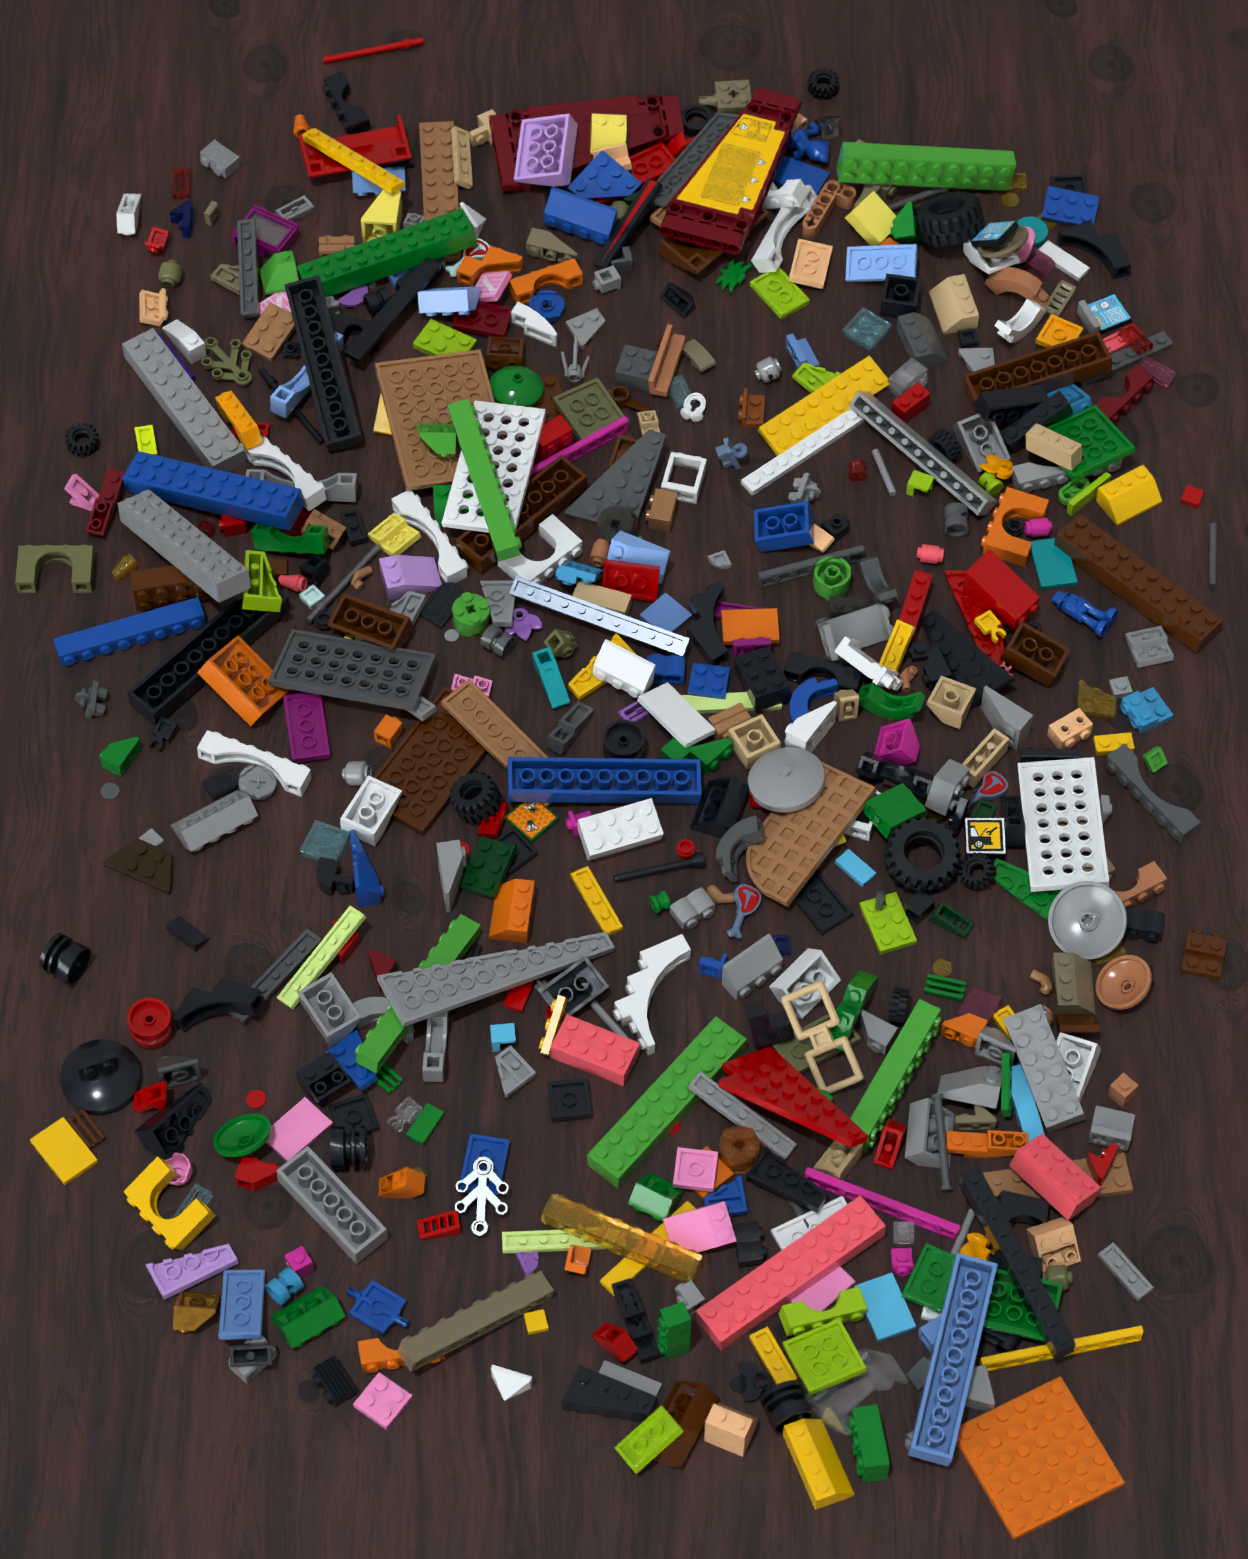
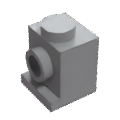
(607, 279)
(690, 1296)

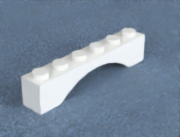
(768, 254)
(272, 457)
(450, 565)
(221, 749)

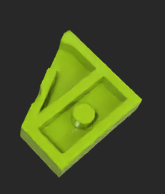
(813, 377)

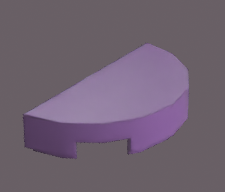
(354, 297)
(528, 1261)

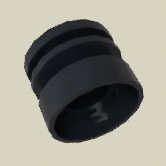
(65, 958)
(348, 1147)
(785, 1405)

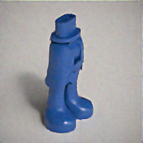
(1078, 606)

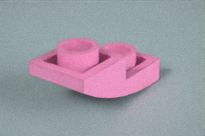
(482, 683)

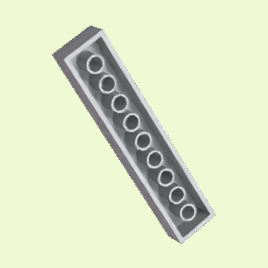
(183, 402)
(184, 545)

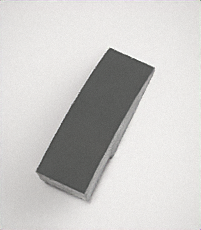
(569, 728)

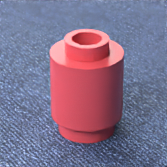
(930, 554)

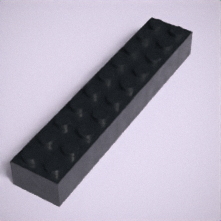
(324, 364)
(177, 675)

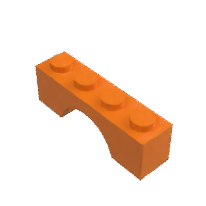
(563, 274)
(376, 1356)

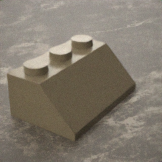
(1072, 984)

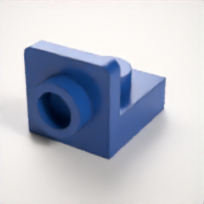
(711, 966)

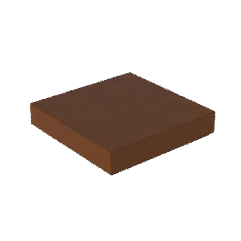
(1077, 1023)

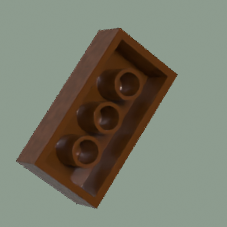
(163, 587)

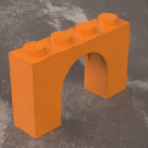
(1013, 505)

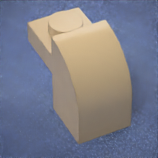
(482, 133)

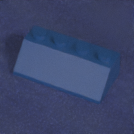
(580, 216)

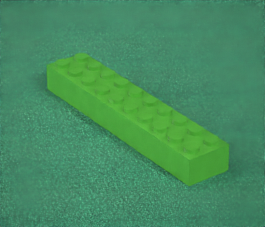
(925, 166)
(664, 1103)

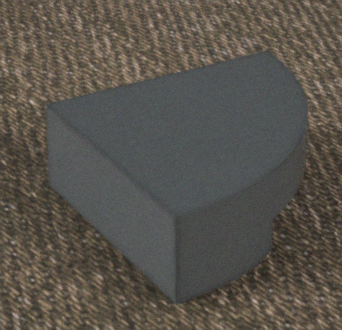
(879, 900)

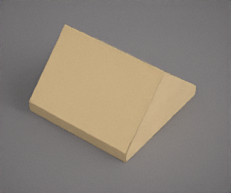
(839, 1160)

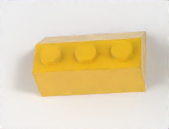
(1129, 495)

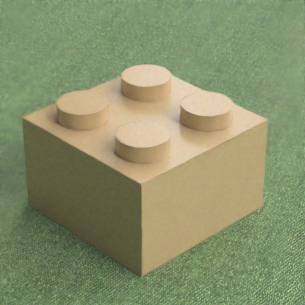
(753, 740)

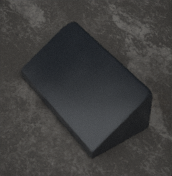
(186, 933)
(250, 1354)

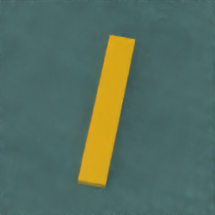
(630, 1269)

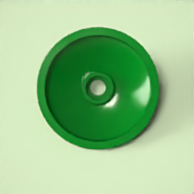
(516, 386)
(242, 1135)

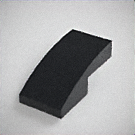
(221, 783)

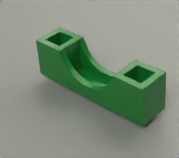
(270, 538)

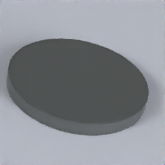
(110, 791)

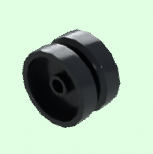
(623, 740)

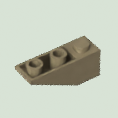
(547, 246)

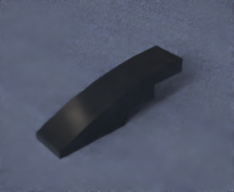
(635, 1320)

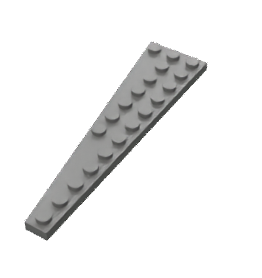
(445, 987)

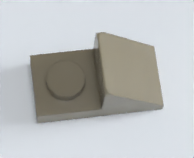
(979, 1121)

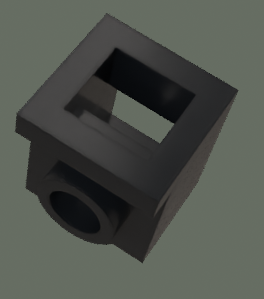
(836, 526)
(314, 569)

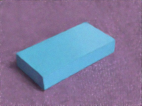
(855, 868)

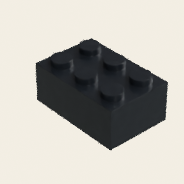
(762, 678)

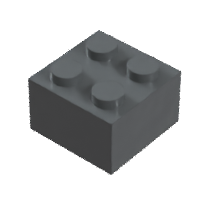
(635, 368)

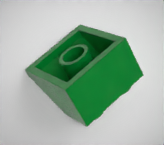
(655, 1196)

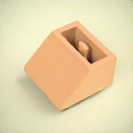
(1054, 1243)

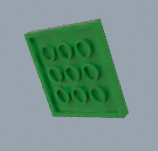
(1099, 438)

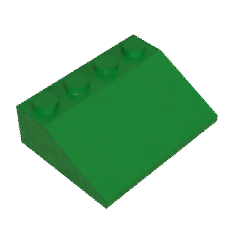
(1007, 1310)

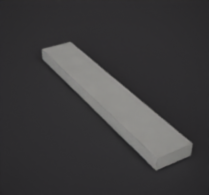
(741, 1115)

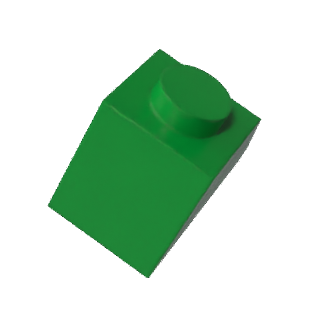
(120, 755)

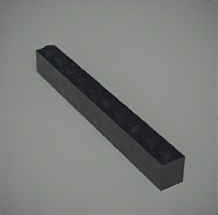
(1017, 1263)

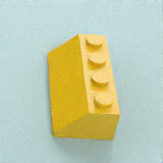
(817, 1462)

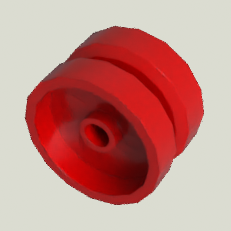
(150, 1023)

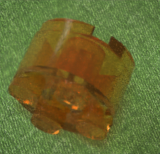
(739, 1148)

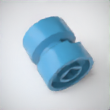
(286, 1284)

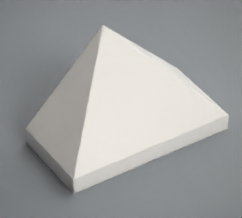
(476, 220)
(510, 1382)

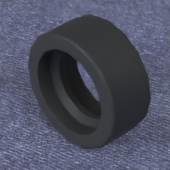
(691, 111)

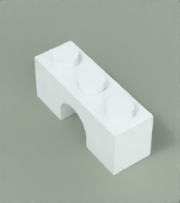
(789, 195)

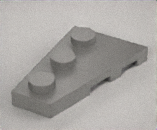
(500, 602)

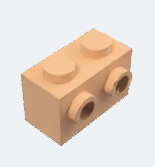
(1070, 729)

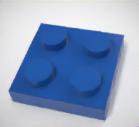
(709, 681)

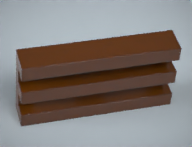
(77, 1117)

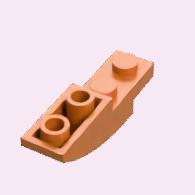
(985, 1145)

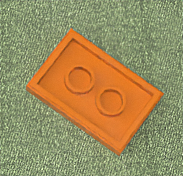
(749, 624)

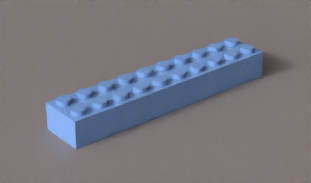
(952, 1360)

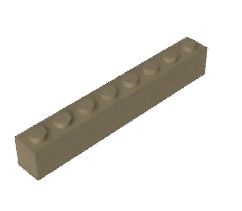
(475, 1320)

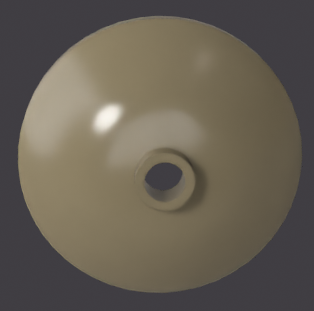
(1008, 247)

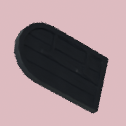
(439, 605)

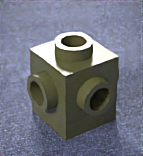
(561, 643)

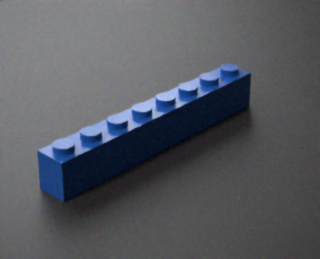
(129, 631)

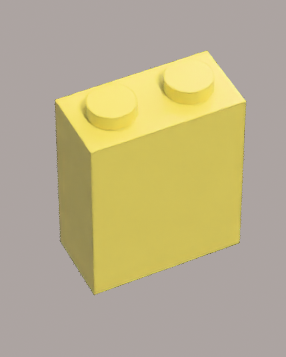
(872, 219)

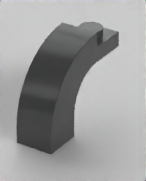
(873, 581)
(735, 841)

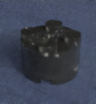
(608, 518)

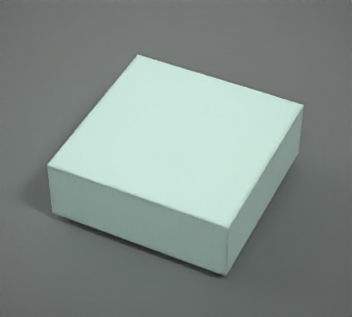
(311, 596)

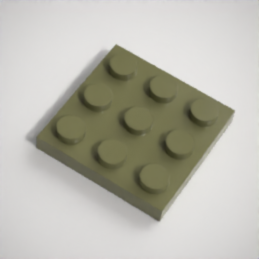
(587, 408)

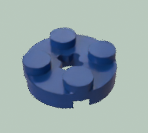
(555, 303)

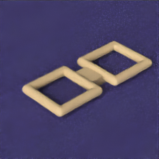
(822, 1037)

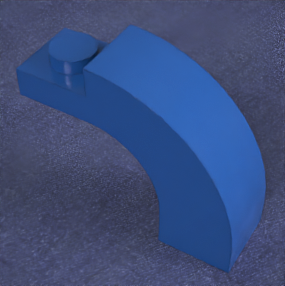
(808, 693)

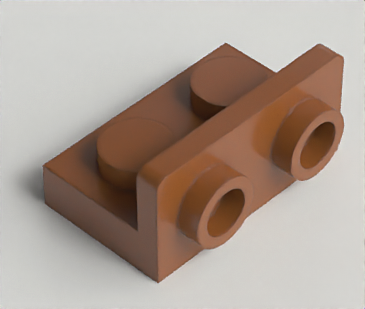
(752, 411)

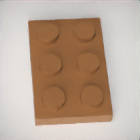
(270, 332)

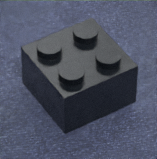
(900, 295)

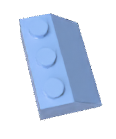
(448, 300)

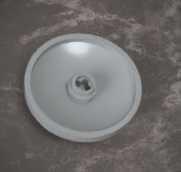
(786, 779)
(1088, 920)

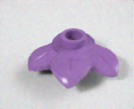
(524, 625)

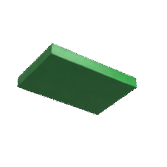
(930, 1278)

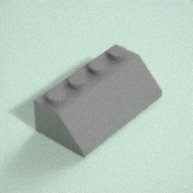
(215, 820)

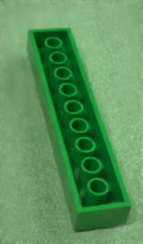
(391, 253)

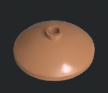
(1118, 976)

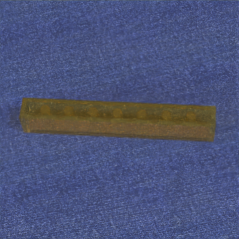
(621, 1238)

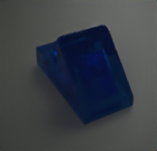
(183, 216)

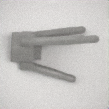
(574, 372)

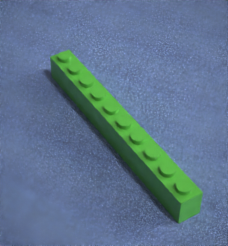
(483, 479)
(389, 1031)

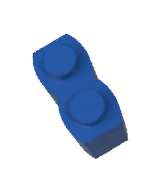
(668, 669)

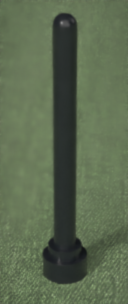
(695, 861)

